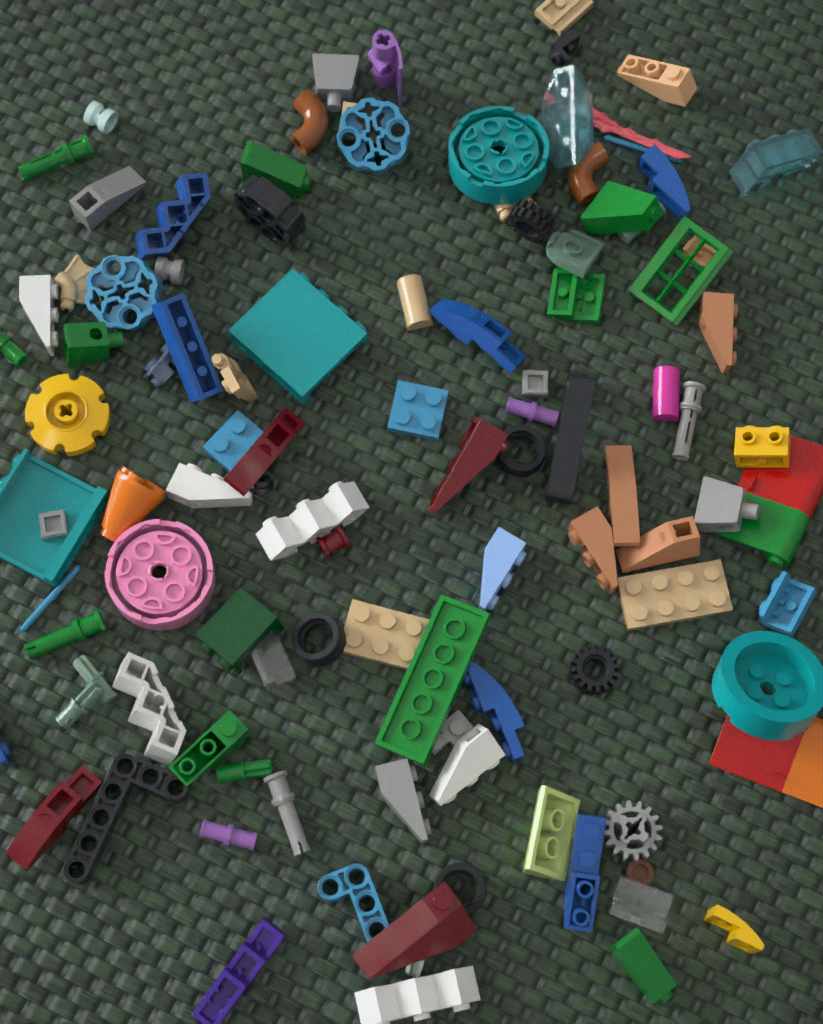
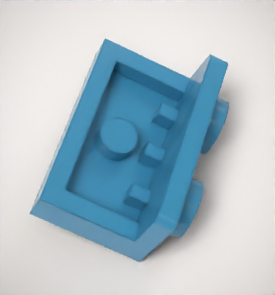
(786, 604)

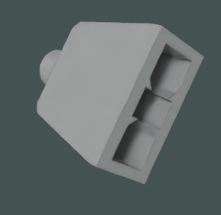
(335, 78)
(722, 507)

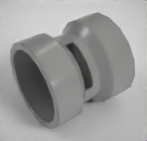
(170, 269)

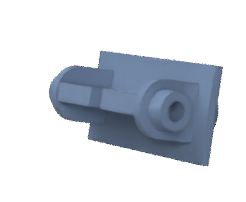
(159, 368)

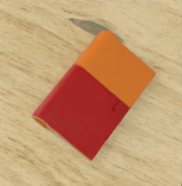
(784, 765)

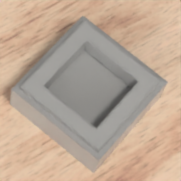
(535, 383)
(53, 525)

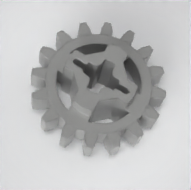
(639, 838)

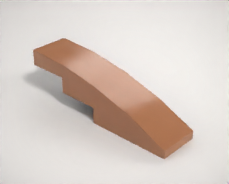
(622, 495)

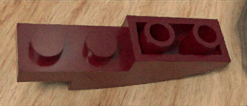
(264, 451)
(52, 816)

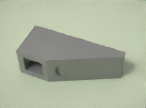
(105, 196)
(398, 791)

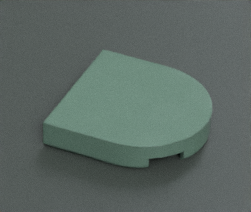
(573, 251)

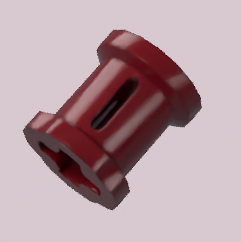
(333, 542)

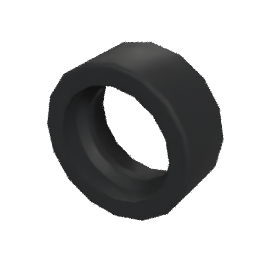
(536, 437)
(305, 626)
(474, 874)

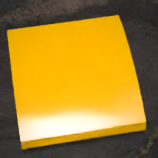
(740, 934)

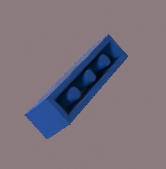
(187, 347)

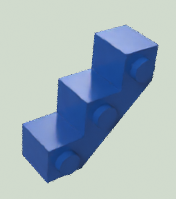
(174, 217)

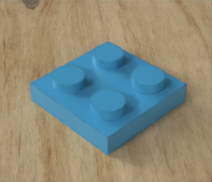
(417, 410)
(232, 440)

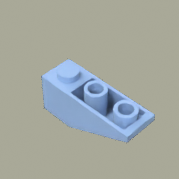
(499, 558)

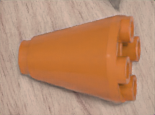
(129, 503)

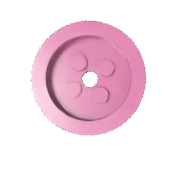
(165, 601)

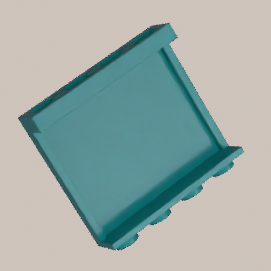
(297, 335)
(41, 488)

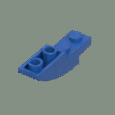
(472, 324)
(491, 698)
(583, 871)

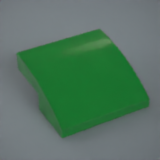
(576, 298)

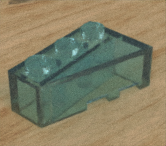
(775, 156)

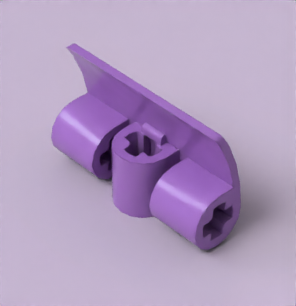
(386, 62)

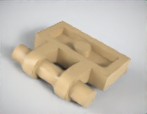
(234, 380)

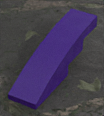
(239, 973)

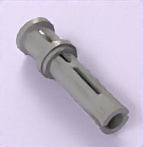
(689, 410)
(283, 799)

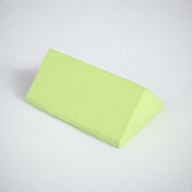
(551, 834)

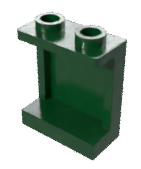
(237, 630)

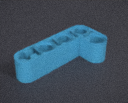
(356, 893)

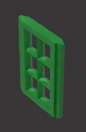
(699, 285)

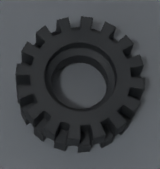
(531, 221)
(583, 681)

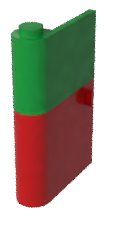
(785, 501)

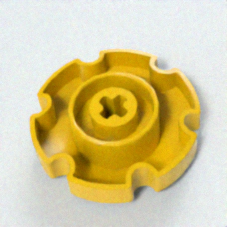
(74, 432)

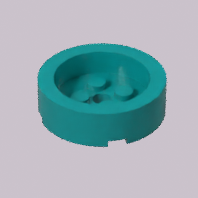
(487, 173)
(787, 671)

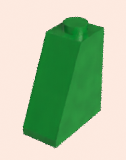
(280, 170)
(621, 210)
(643, 966)

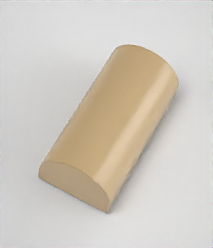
(414, 302)

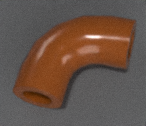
(315, 122)
(581, 175)

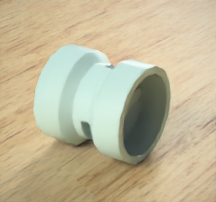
(99, 116)

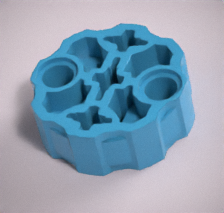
(395, 145)
(116, 316)

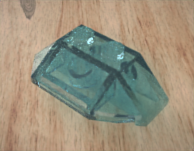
(568, 117)

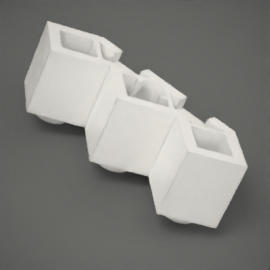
(312, 519)
(152, 707)
(418, 997)

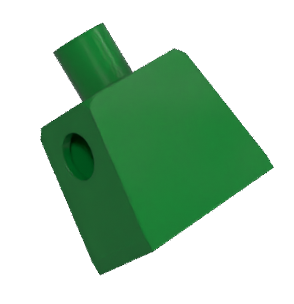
(89, 342)

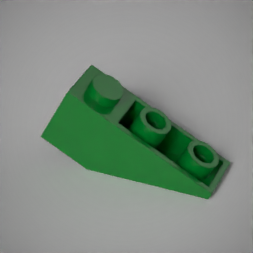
(210, 749)

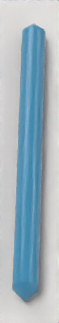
(635, 146)
(50, 598)

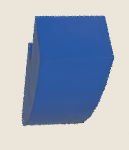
(665, 182)

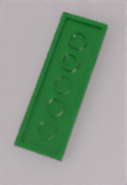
(433, 679)

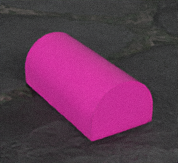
(666, 393)

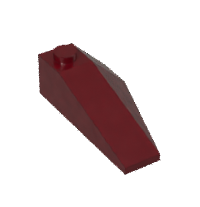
(478, 449)
(425, 930)

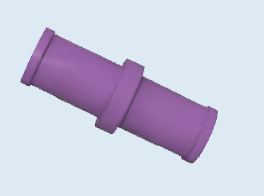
(532, 411)
(228, 834)

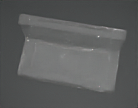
(272, 662)
(641, 904)

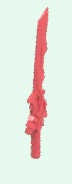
(603, 123)

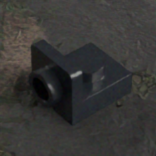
(564, 48)

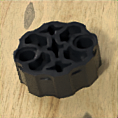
(269, 210)

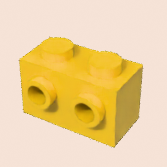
(762, 447)

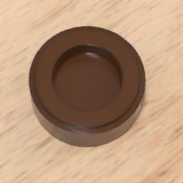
(640, 871)

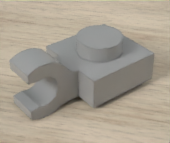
(453, 729)

